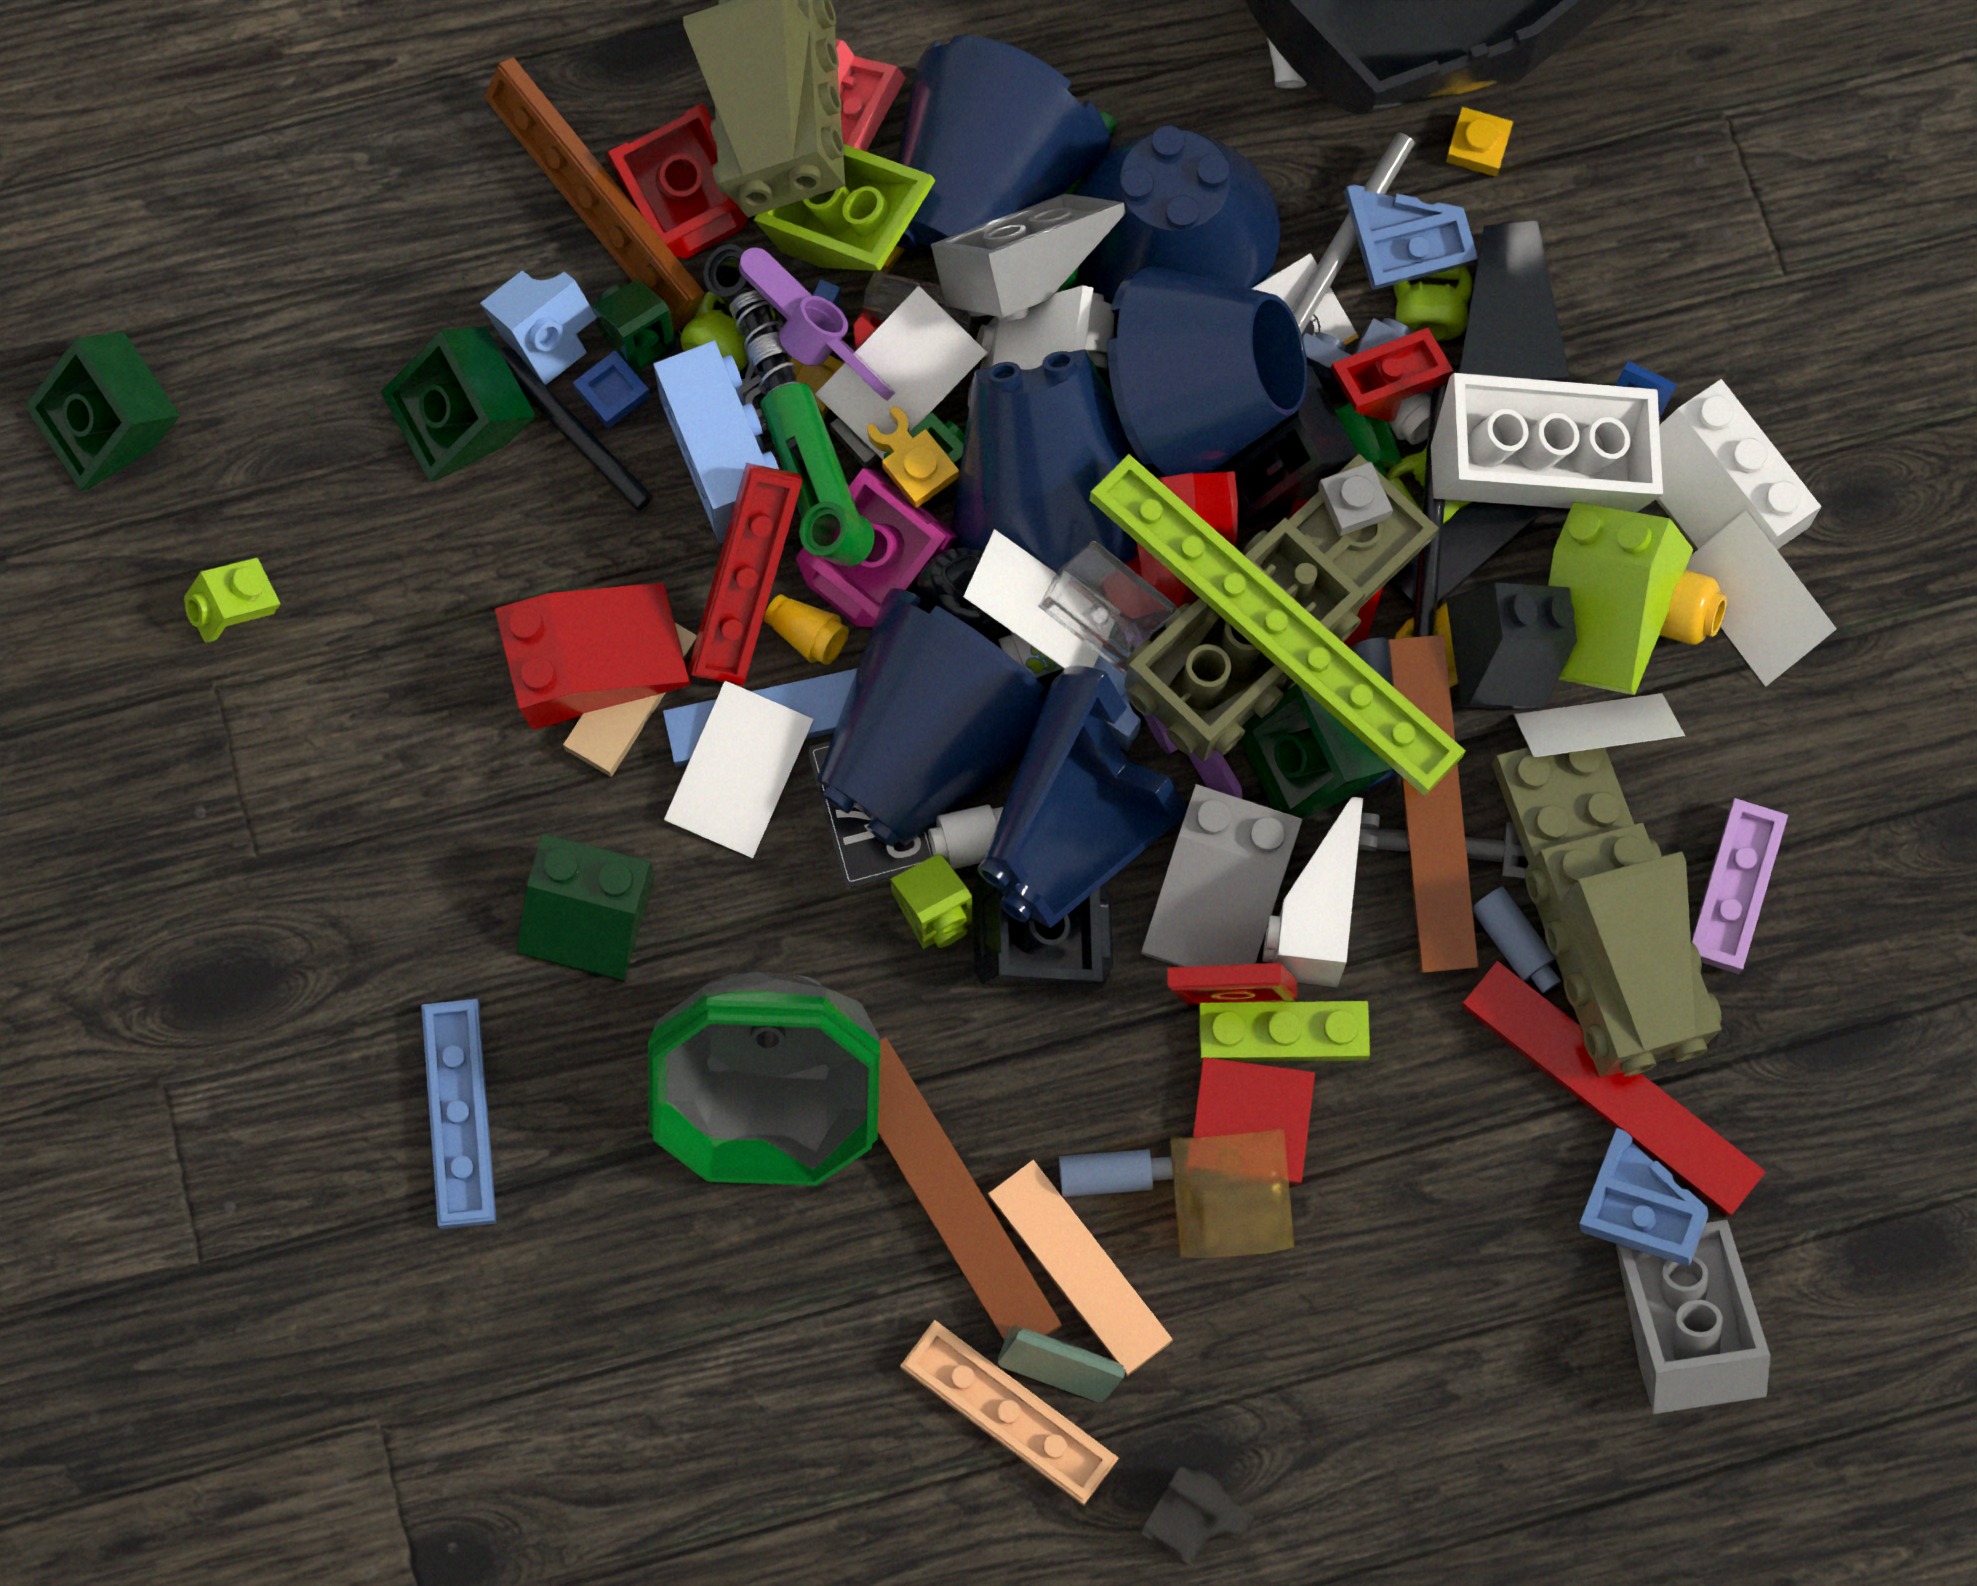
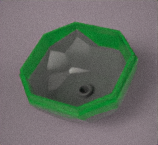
(764, 1080)

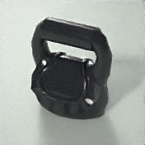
(946, 581)

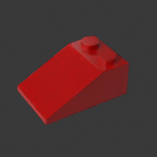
(590, 650)

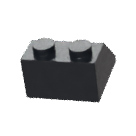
(1510, 643)

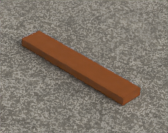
(591, 191)
(1435, 821)
(956, 1204)

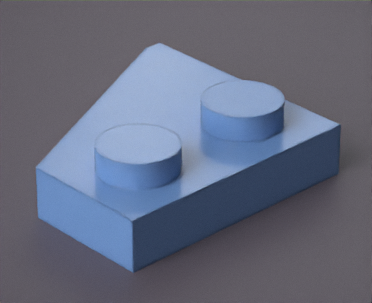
(1407, 237)
(1642, 1205)

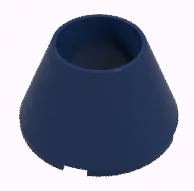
(1201, 367)

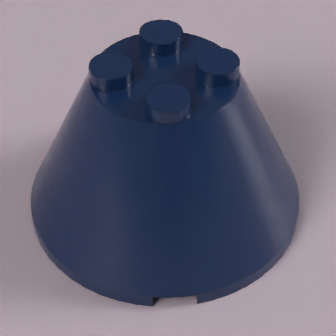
(1187, 210)

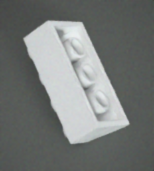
(1547, 443)

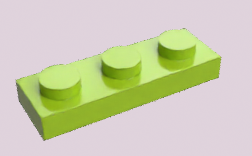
(1284, 1031)

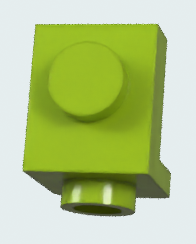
(229, 597)

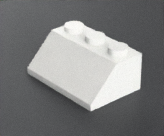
(1724, 464)

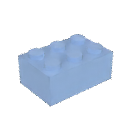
(711, 426)

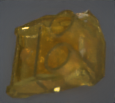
(1232, 1194)

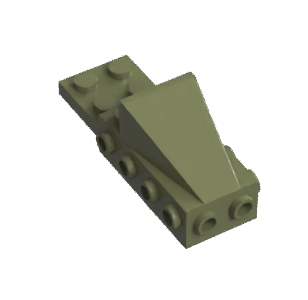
(773, 99)
(1210, 679)
(1609, 911)

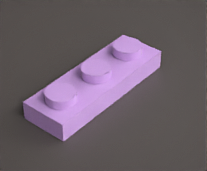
(1737, 885)

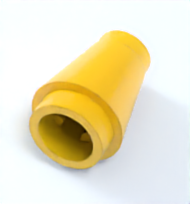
(808, 629)

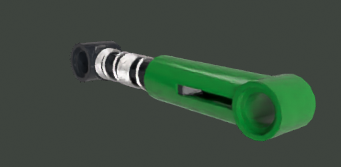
(793, 421)

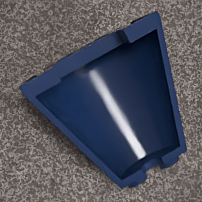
(991, 135)
(1034, 457)
(926, 720)
(1074, 804)

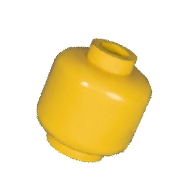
(1694, 609)

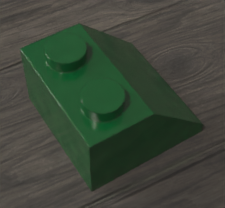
(457, 401)
(101, 408)
(1307, 756)
(584, 907)

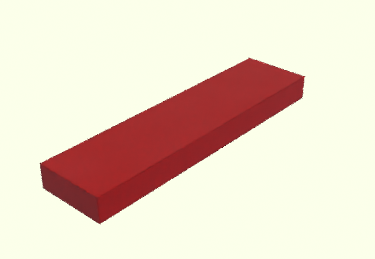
(745, 574)

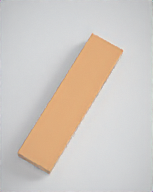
(1080, 1267)
(1009, 1412)

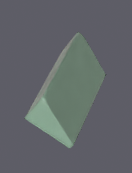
(1059, 1364)

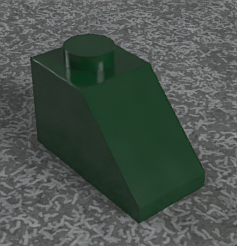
(635, 323)

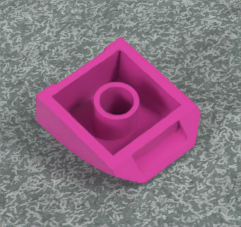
(901, 549)

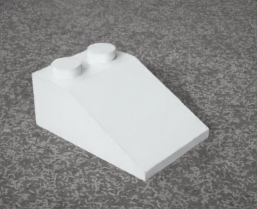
(1048, 328)
(1316, 913)

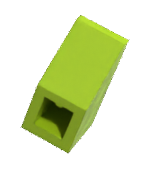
(933, 902)

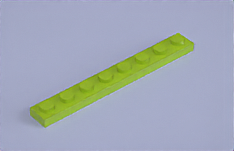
(1277, 625)

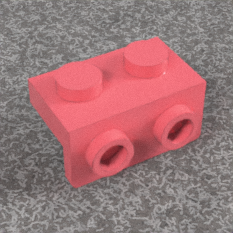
(865, 94)

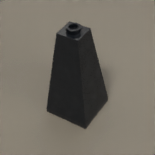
(1513, 309)

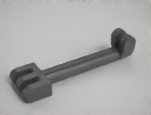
(1507, 851)

